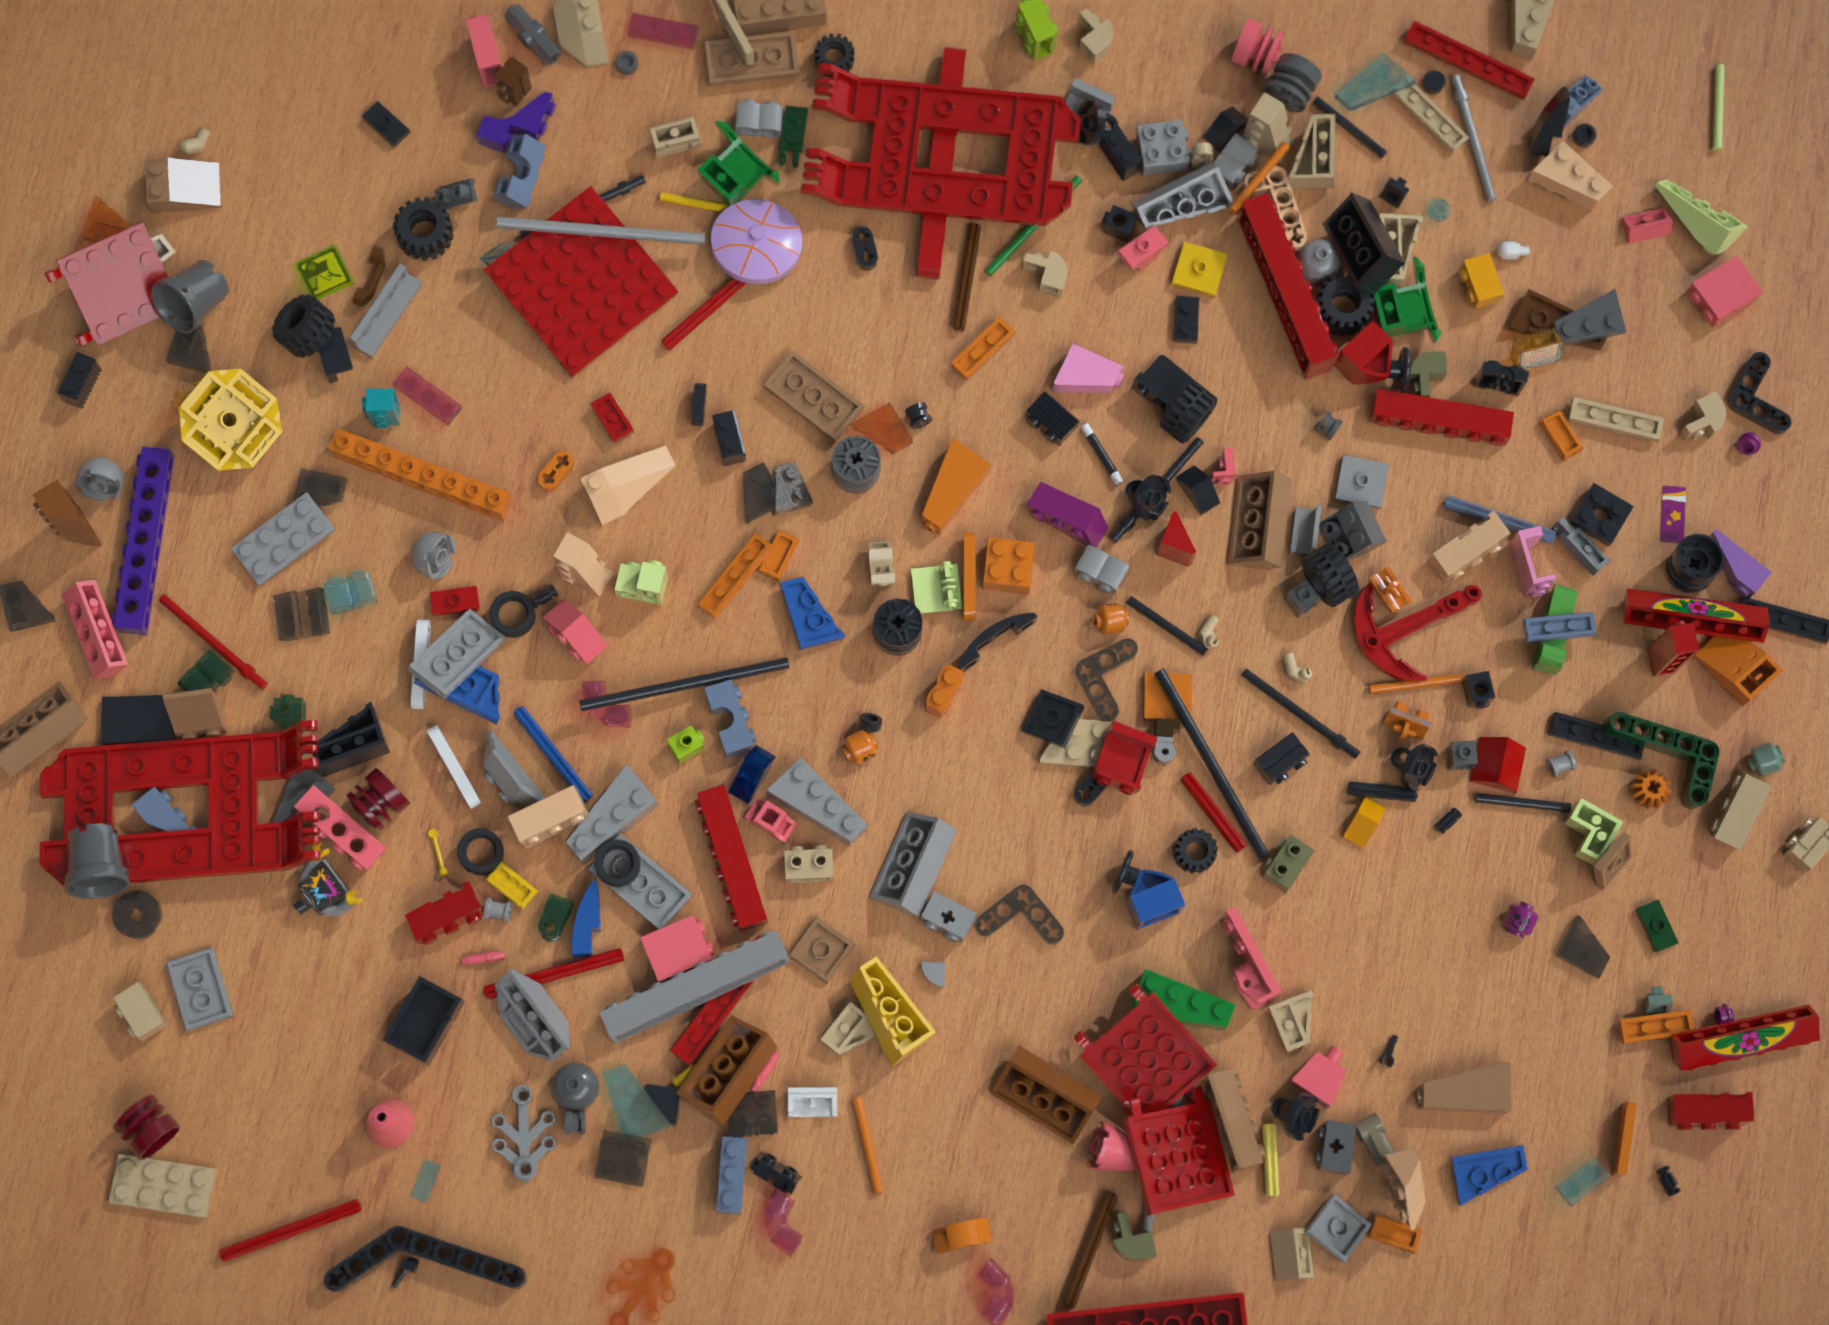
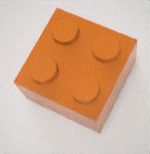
(1008, 565)

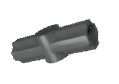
(532, 34)

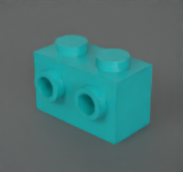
(382, 407)

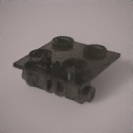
(754, 1115)
(623, 1158)

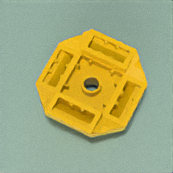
(254, 420)

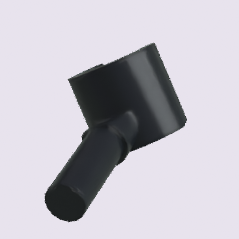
(1389, 1051)
(409, 1264)

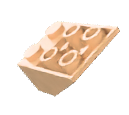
(1405, 1185)

